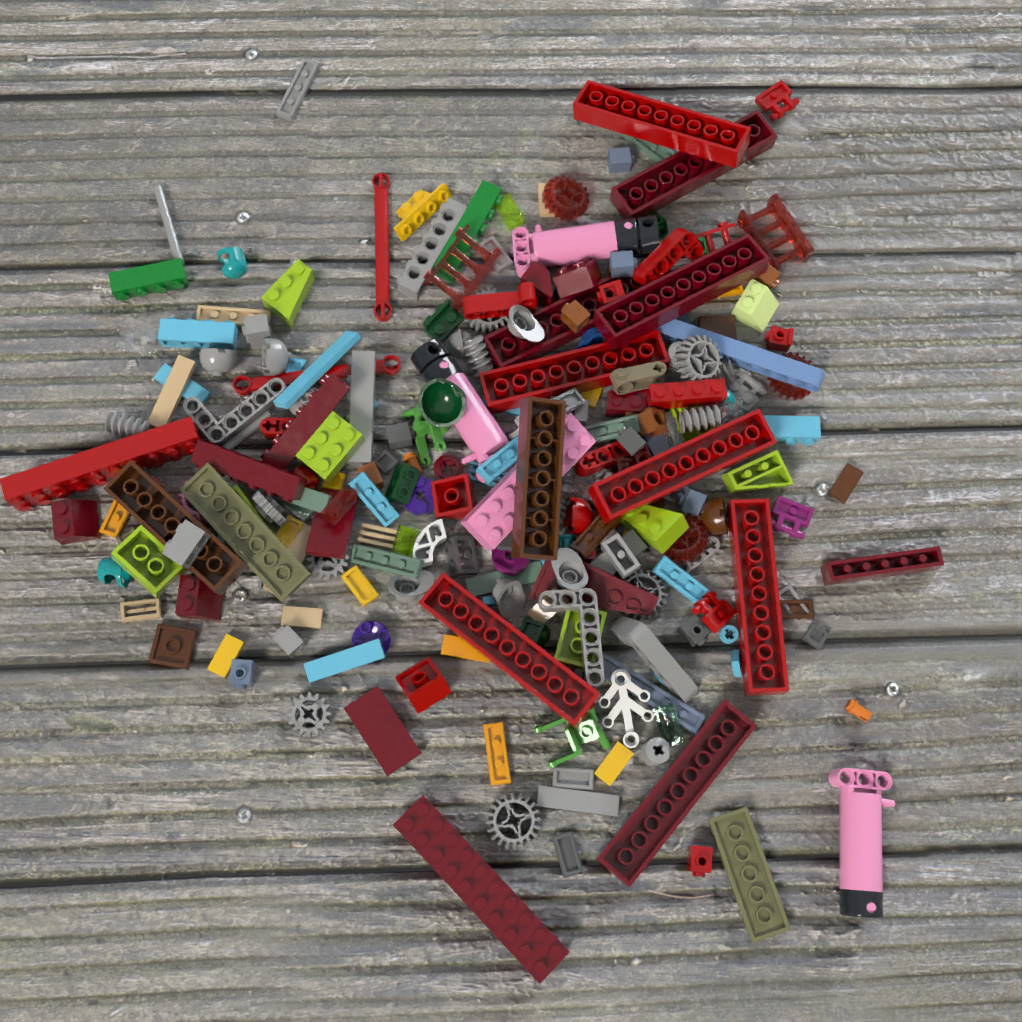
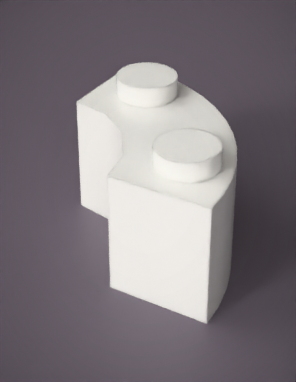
(428, 540)

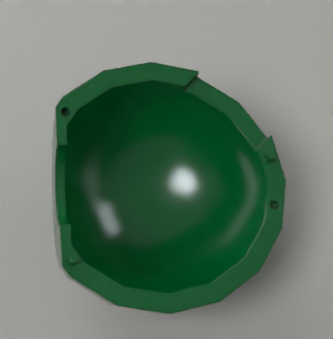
(442, 402)

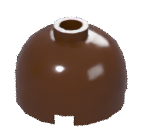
(714, 516)

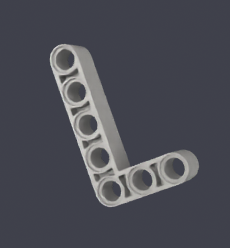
(237, 413)
(585, 628)
(655, 655)

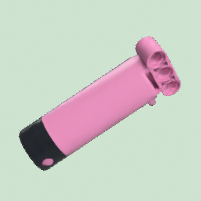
(861, 839)

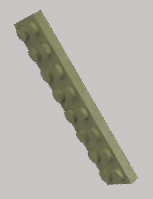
(245, 532)

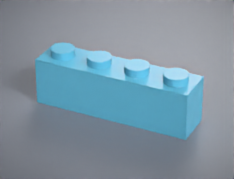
(197, 334)
(795, 429)

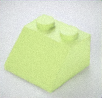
(755, 306)

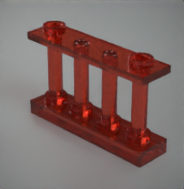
(783, 220)
(478, 269)

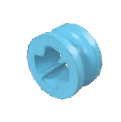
(727, 640)

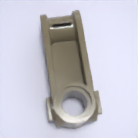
(637, 377)

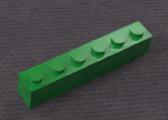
(476, 215)

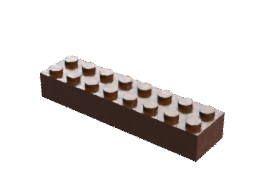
(538, 479)
(161, 516)

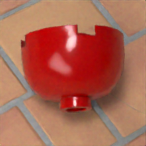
(578, 516)

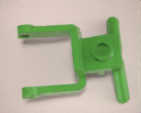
(422, 427)
(586, 732)

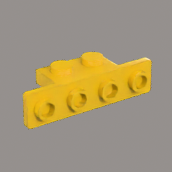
(419, 209)

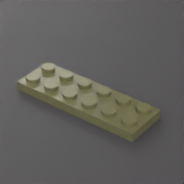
(749, 875)

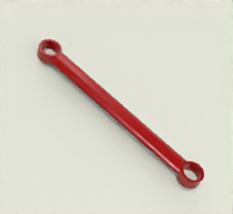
(382, 256)
(341, 371)

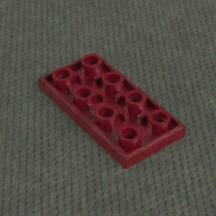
(327, 539)
(382, 731)

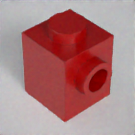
(699, 860)

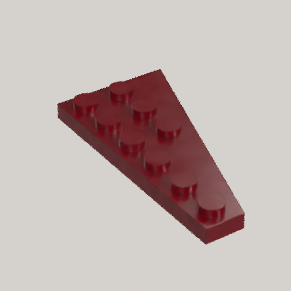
(611, 590)

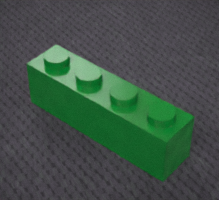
(148, 279)

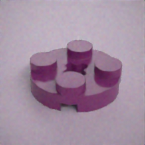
(508, 566)

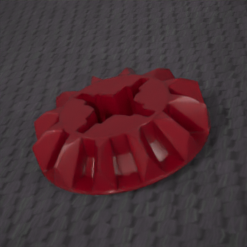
(450, 461)

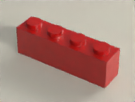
(687, 394)

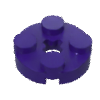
(421, 506)

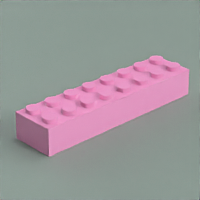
(493, 516)

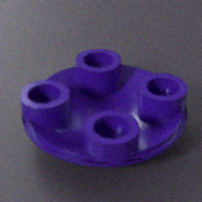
(371, 631)

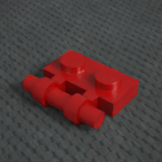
(775, 95)
(718, 615)

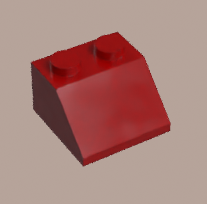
(453, 497)
(423, 685)

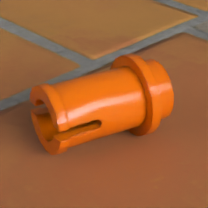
(411, 459)
(855, 708)

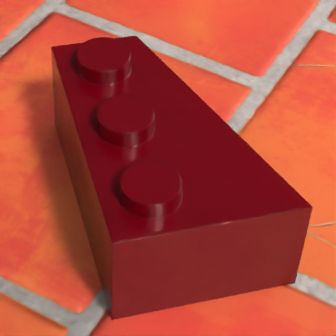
(618, 405)

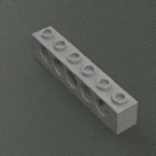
(413, 287)

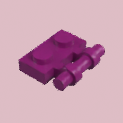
(793, 512)

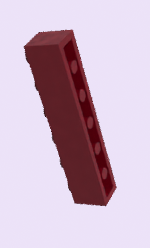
(307, 422)
(249, 470)
(881, 565)

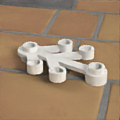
(625, 704)

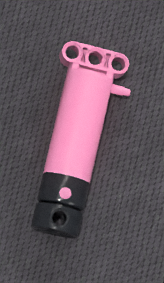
(591, 240)
(477, 425)

